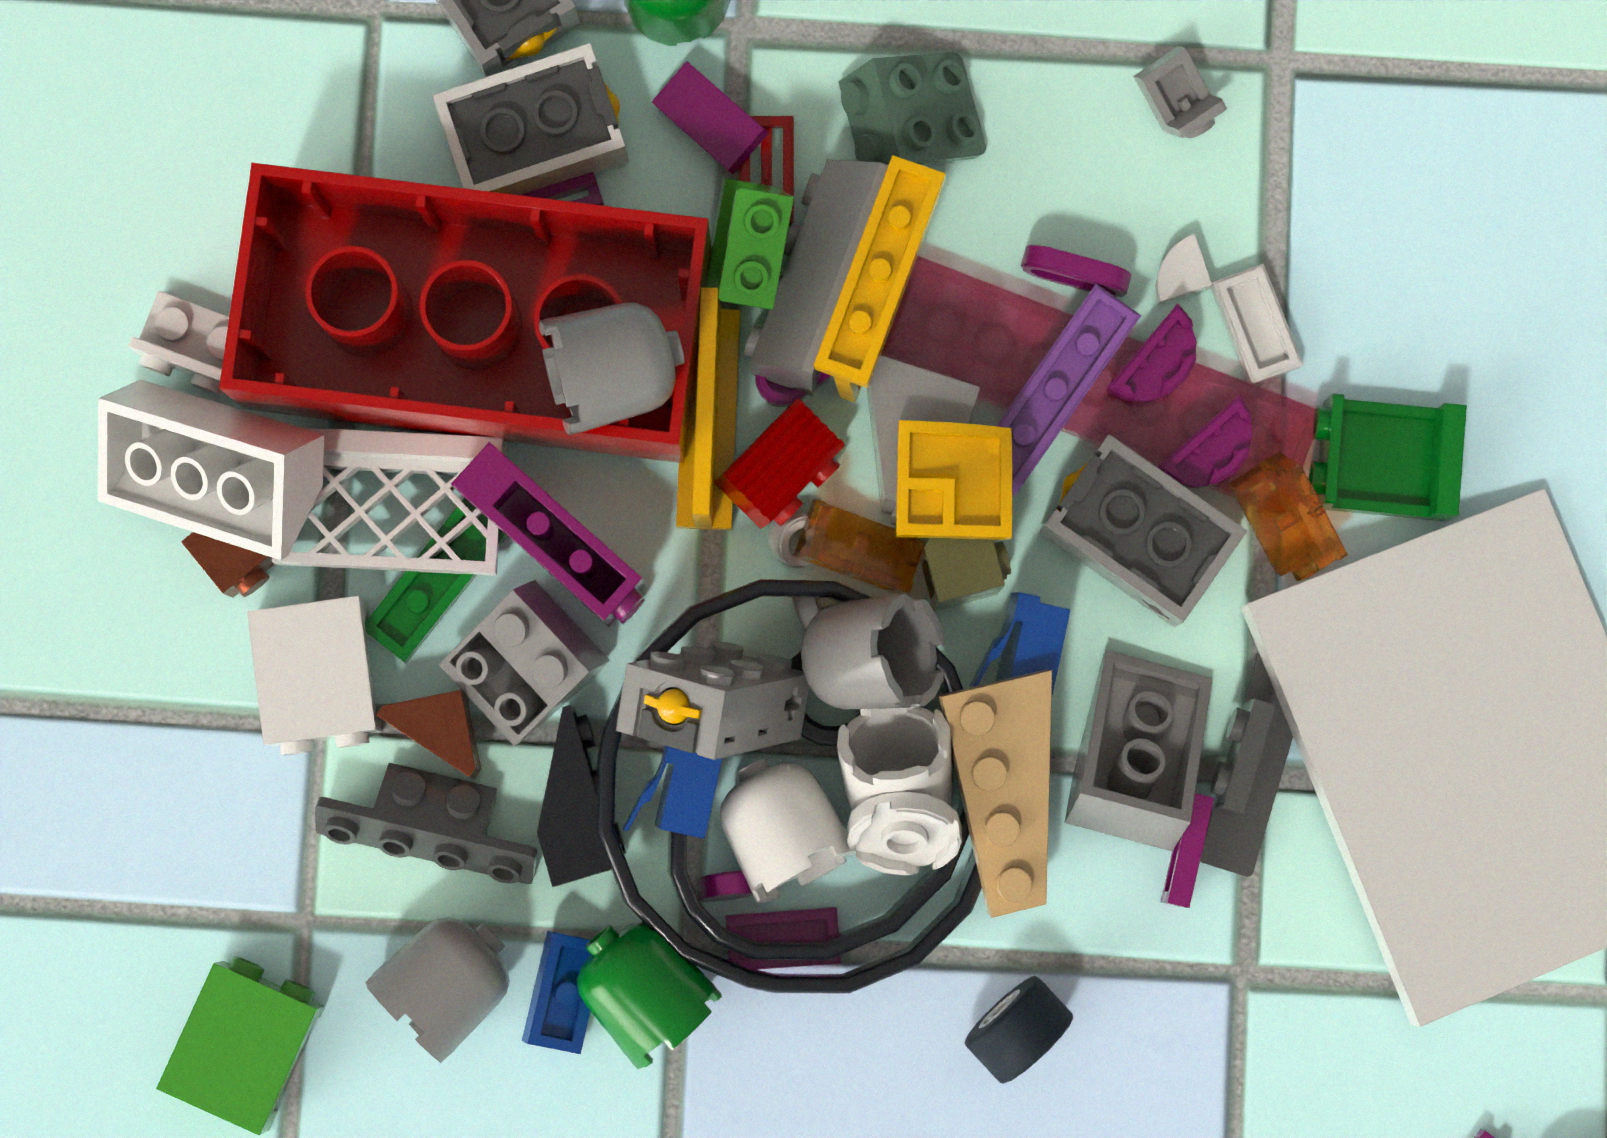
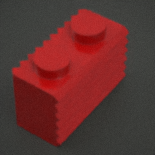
(780, 465)

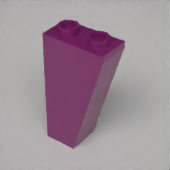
(551, 536)

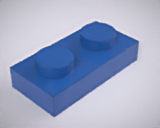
(556, 1009)

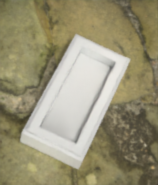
(1256, 325)

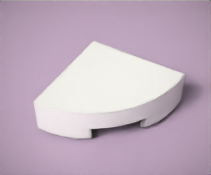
(1182, 272)

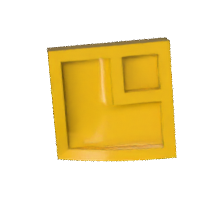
(953, 481)

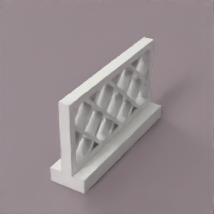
(406, 455)

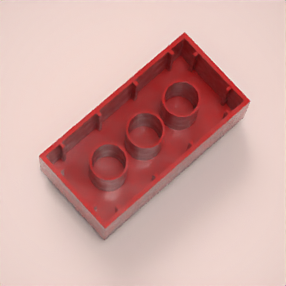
(431, 303)

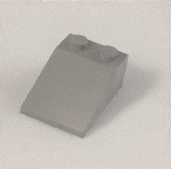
(1140, 752)

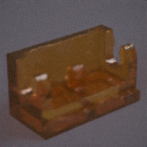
(1287, 517)
(858, 548)

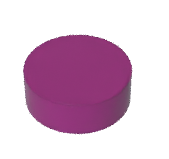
(723, 887)

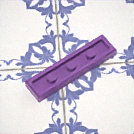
(1065, 378)

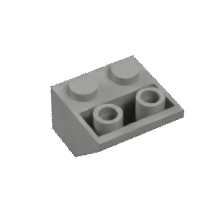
(523, 661)

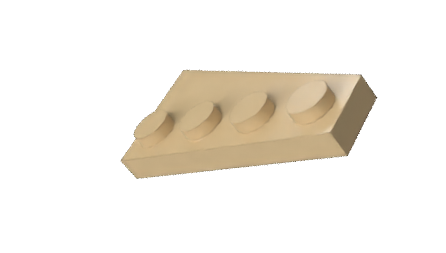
(1004, 784)

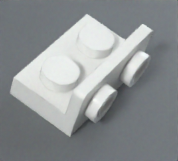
(183, 339)

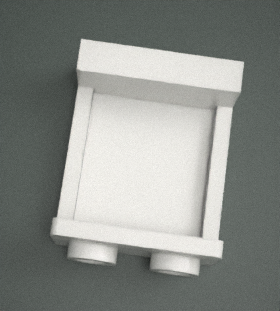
(313, 674)

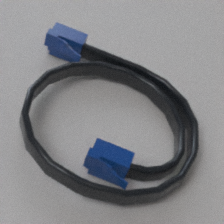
(1030, 643)

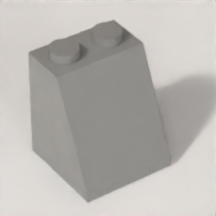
(912, 394)

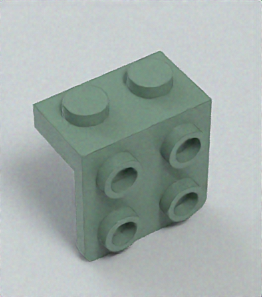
(912, 109)

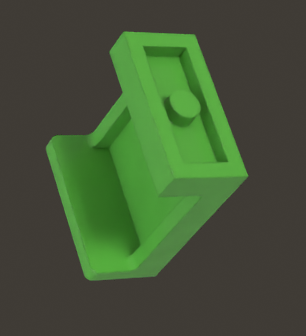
(749, 242)
(240, 1044)

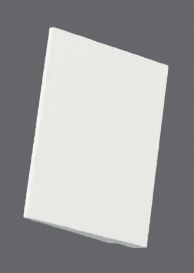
(1456, 747)

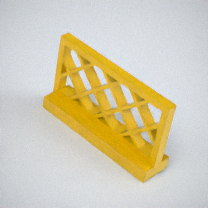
(879, 275)
(711, 421)

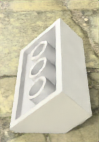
(207, 466)

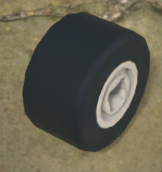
(1019, 1029)

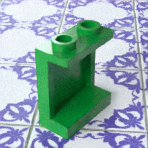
(1389, 458)

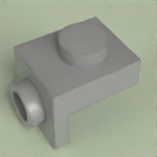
(1179, 95)

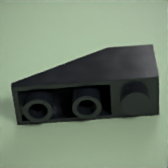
(569, 806)

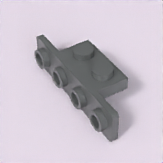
(1248, 778)
(432, 821)

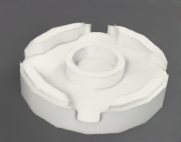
(904, 832)

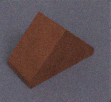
(440, 725)

